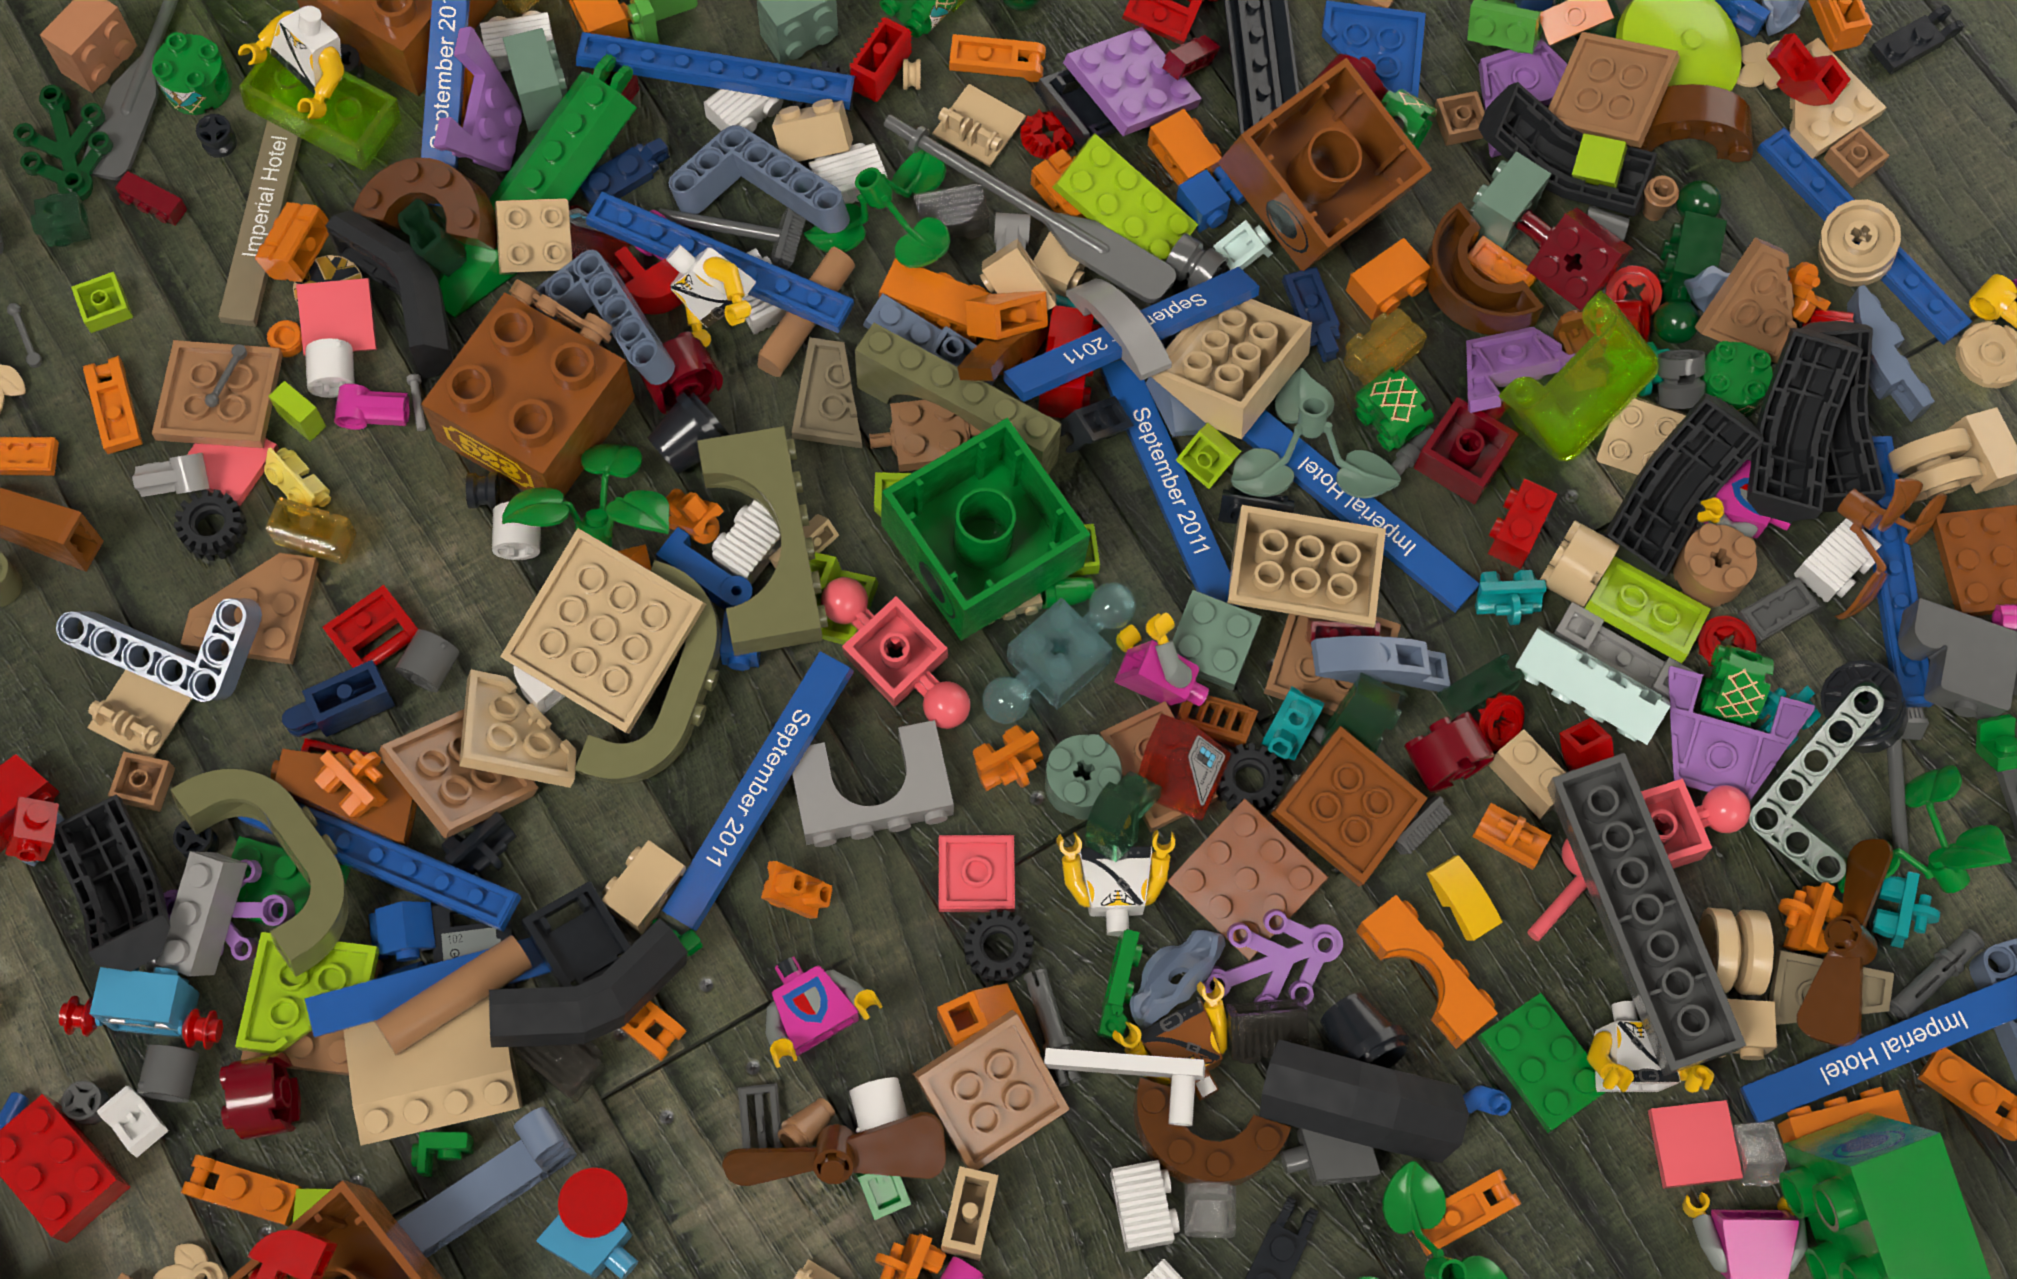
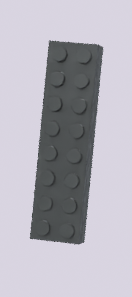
(1645, 915)

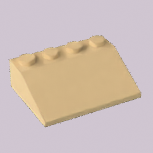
(1235, 363)
(1306, 566)
(433, 1082)

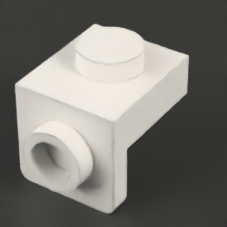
(132, 1120)

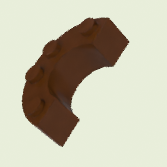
(1704, 115)
(434, 182)
(1463, 292)
(1201, 1160)

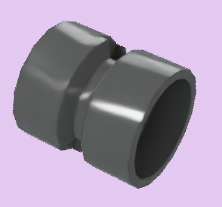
(1195, 263)
(1685, 390)

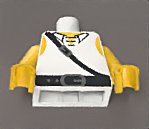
(307, 50)
(710, 289)
(1116, 887)
(1627, 1061)

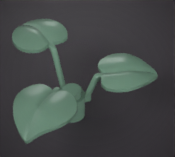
(1309, 405)

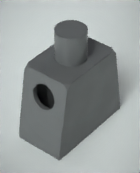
(1330, 1159)

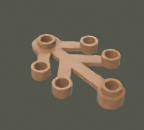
(591, 327)

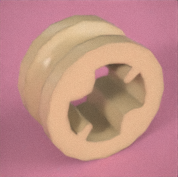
(911, 74)

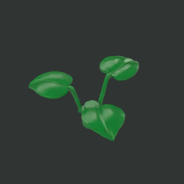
(923, 242)
(637, 509)
(1973, 848)
(1417, 1202)

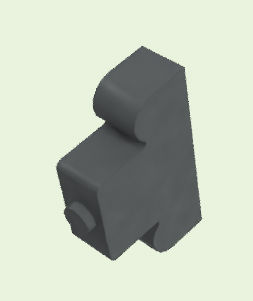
(1969, 658)

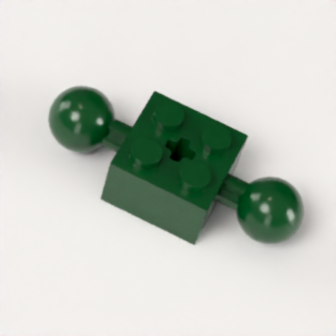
(1690, 249)

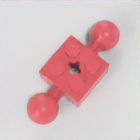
(895, 627)
(1683, 824)

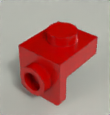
(32, 829)

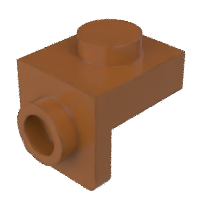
(1572, 332)

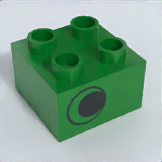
(984, 528)
(1881, 1203)

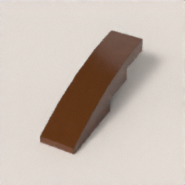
(996, 356)

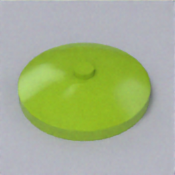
(1695, 29)

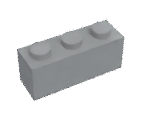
(202, 913)

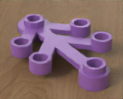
(266, 910)
(1280, 958)

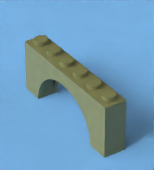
(895, 366)
(786, 607)

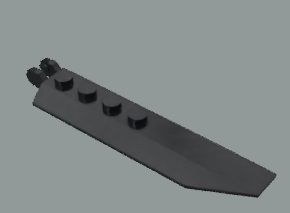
(1260, 57)

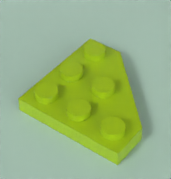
(275, 1001)

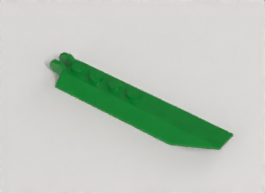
(549, 169)

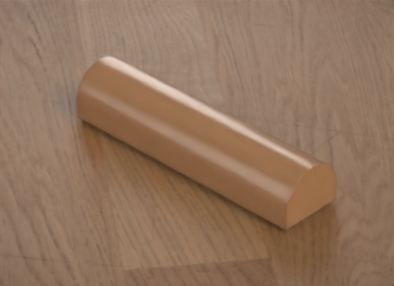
(793, 329)
(453, 994)

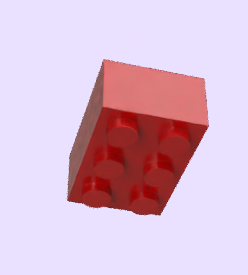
(56, 1169)

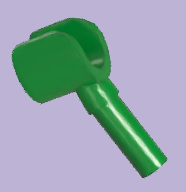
(689, 940)

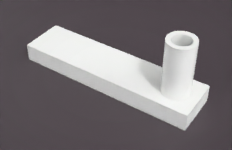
(1181, 1070)

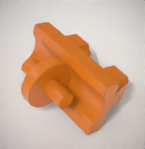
(1803, 279)
(694, 515)
(1010, 761)
(340, 770)
(1511, 836)
(795, 890)
(1807, 915)
(907, 1260)

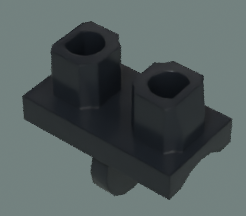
(481, 846)

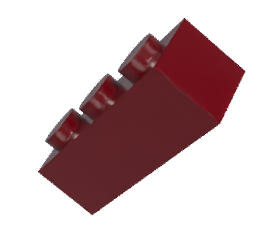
(1190, 57)
(150, 198)
(1323, 628)

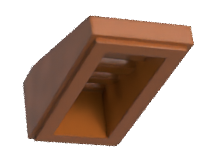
(1232, 709)

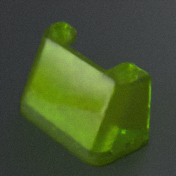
(1588, 389)

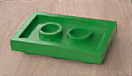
(277, 877)
(1542, 1062)

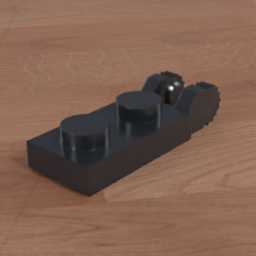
(1915, 40)
(1280, 1247)

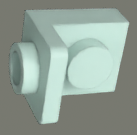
(1244, 245)

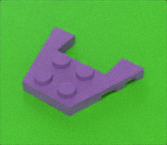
(1535, 72)
(491, 113)
(1506, 356)
(1720, 752)

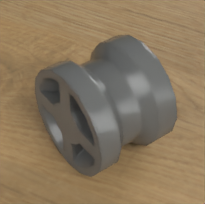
(79, 1097)

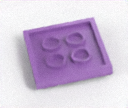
(1129, 81)

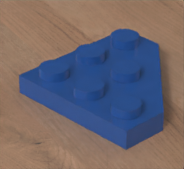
(1381, 34)

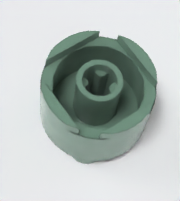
(1080, 755)

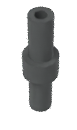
(1410, 451)

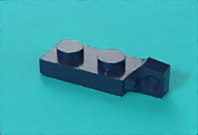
(625, 171)
(1313, 304)

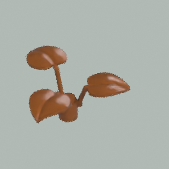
(1867, 513)

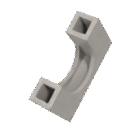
(922, 797)

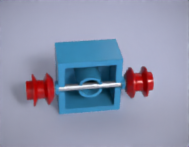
(143, 1004)

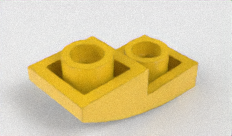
(1466, 897)

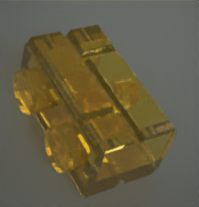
(1388, 344)
(311, 530)

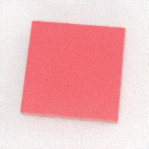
(337, 312)
(233, 468)
(976, 873)
(1695, 1144)

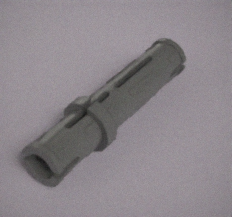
(1946, 964)
(1050, 1021)

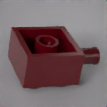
(1556, 259)
(1466, 450)

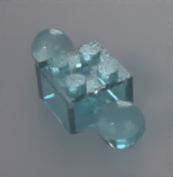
(1059, 675)

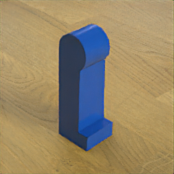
(722, 587)

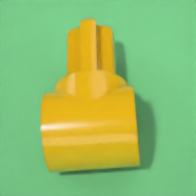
(1996, 300)

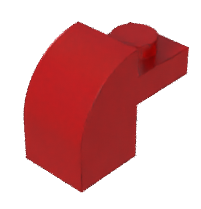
(1806, 77)
(650, 287)
(1585, 744)
(292, 1254)

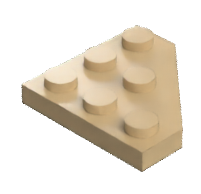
(1824, 125)
(510, 736)

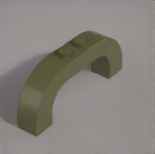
(681, 708)
(244, 793)

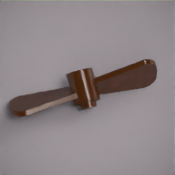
(1834, 999)
(898, 1148)

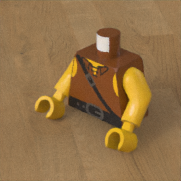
(1189, 1033)

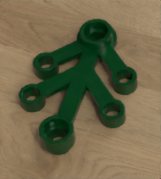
(67, 146)

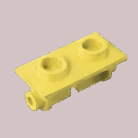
(286, 472)

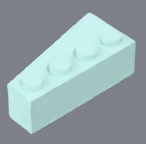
(1593, 685)

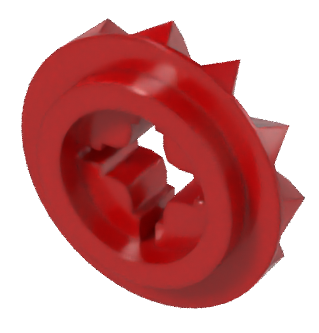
(1040, 145)
(1635, 275)
(1722, 628)
(1504, 731)

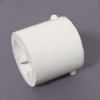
(328, 366)
(514, 540)
(877, 1103)

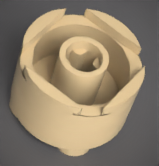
(1579, 563)

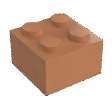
(89, 41)

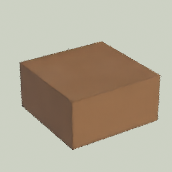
(1459, 117)
(1856, 157)
(142, 781)

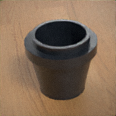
(682, 428)
(1363, 1032)

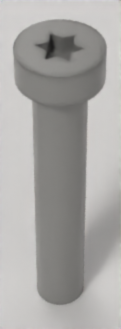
(414, 381)

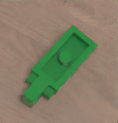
(1119, 987)

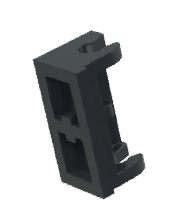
(1095, 423)

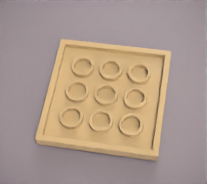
(603, 630)

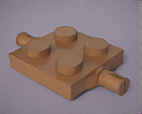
(922, 433)

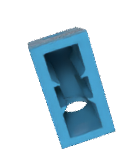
(590, 1254)

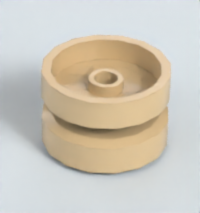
(1878, 237)
(1937, 463)
(1739, 948)

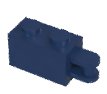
(340, 702)

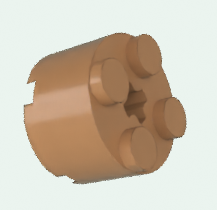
(1715, 564)

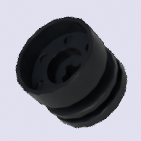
(1890, 722)

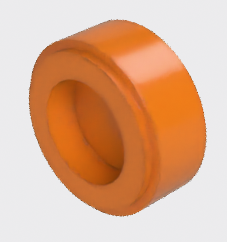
(287, 337)

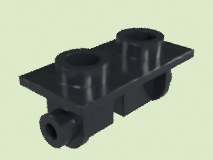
(1234, 499)

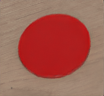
(592, 1202)

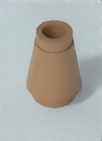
(1659, 197)
(804, 1126)

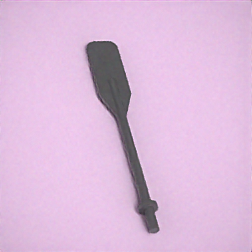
(132, 104)
(1081, 238)

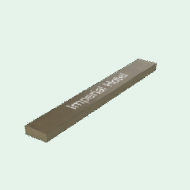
(264, 204)

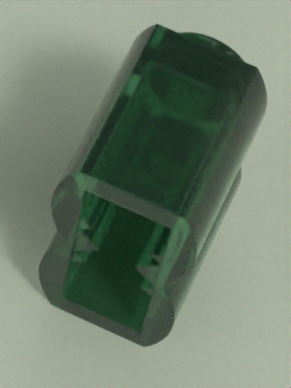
(430, 238)

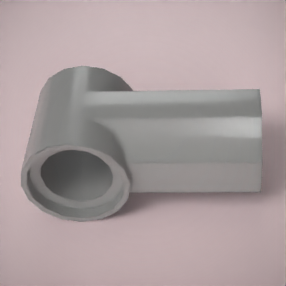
(1010, 227)
(179, 474)

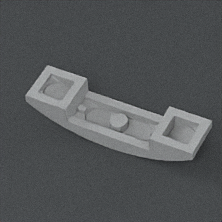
(1125, 323)
(1586, 633)

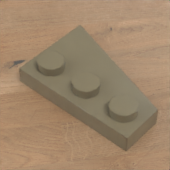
(826, 397)
(1795, 974)

